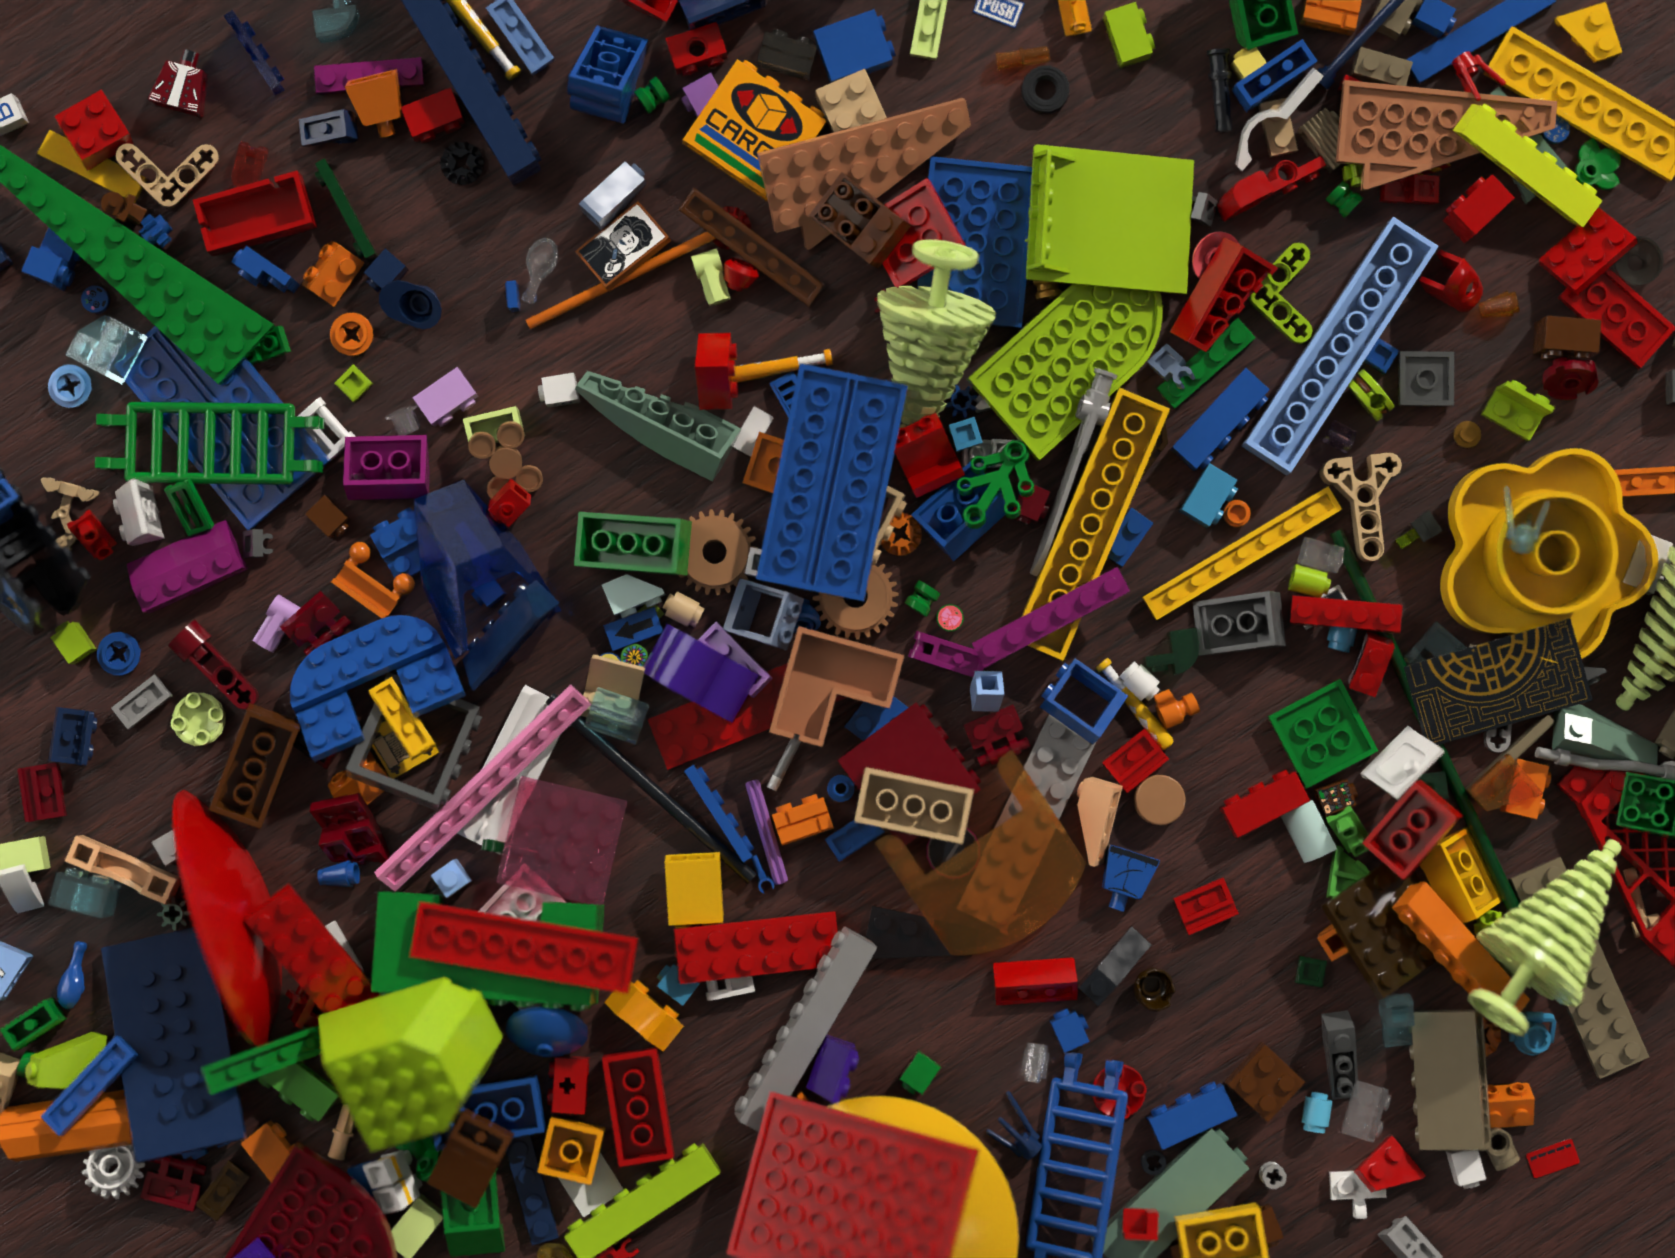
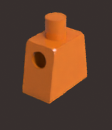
(377, 100)

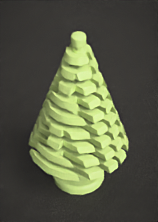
(932, 330)
(1660, 643)
(1548, 940)

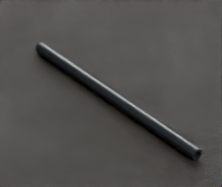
(661, 798)

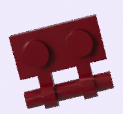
(311, 618)
(992, 728)
(173, 1190)

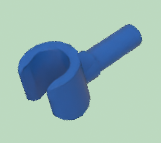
(761, 873)

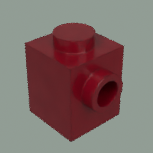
(1034, 506)

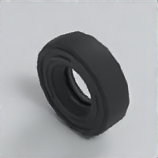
(1045, 73)

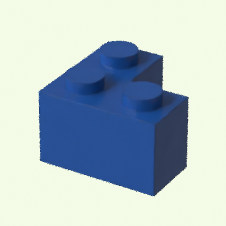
(52, 262)

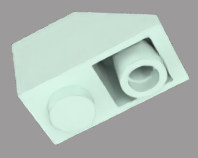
(629, 592)

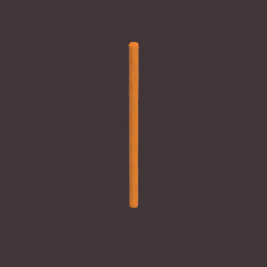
(599, 289)

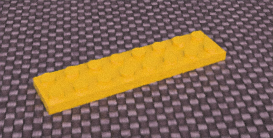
(1587, 102)

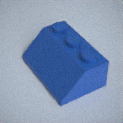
(944, 519)

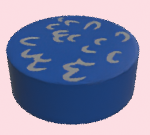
(1559, 133)

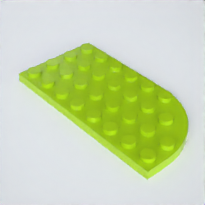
(1051, 361)

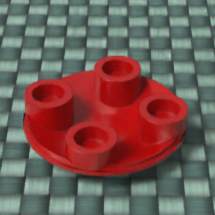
(1131, 1083)

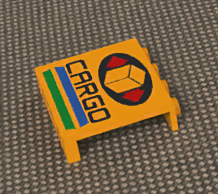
(747, 118)

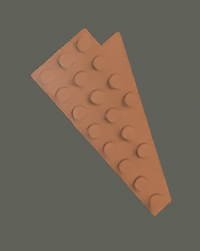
(1409, 129)

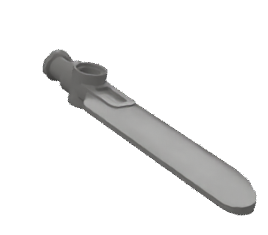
(1093, 411)

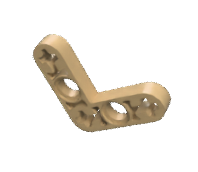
(162, 181)

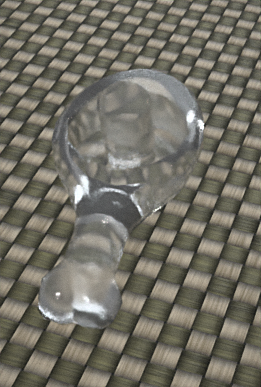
(540, 263)

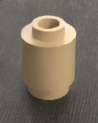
(683, 609)

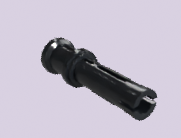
(1220, 77)

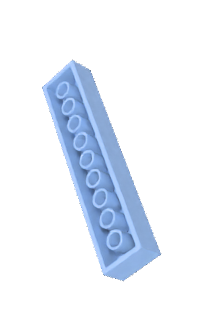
(1339, 346)

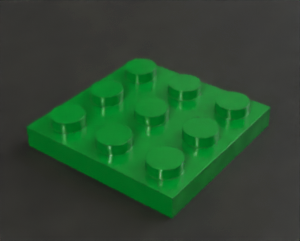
(1322, 733)

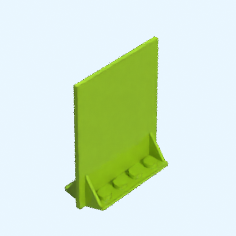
(1109, 219)

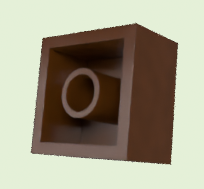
(1566, 338)
(1264, 1081)

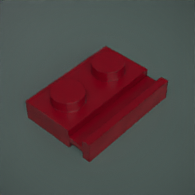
(42, 792)

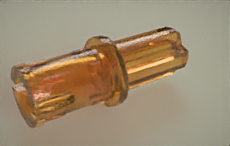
(1022, 57)

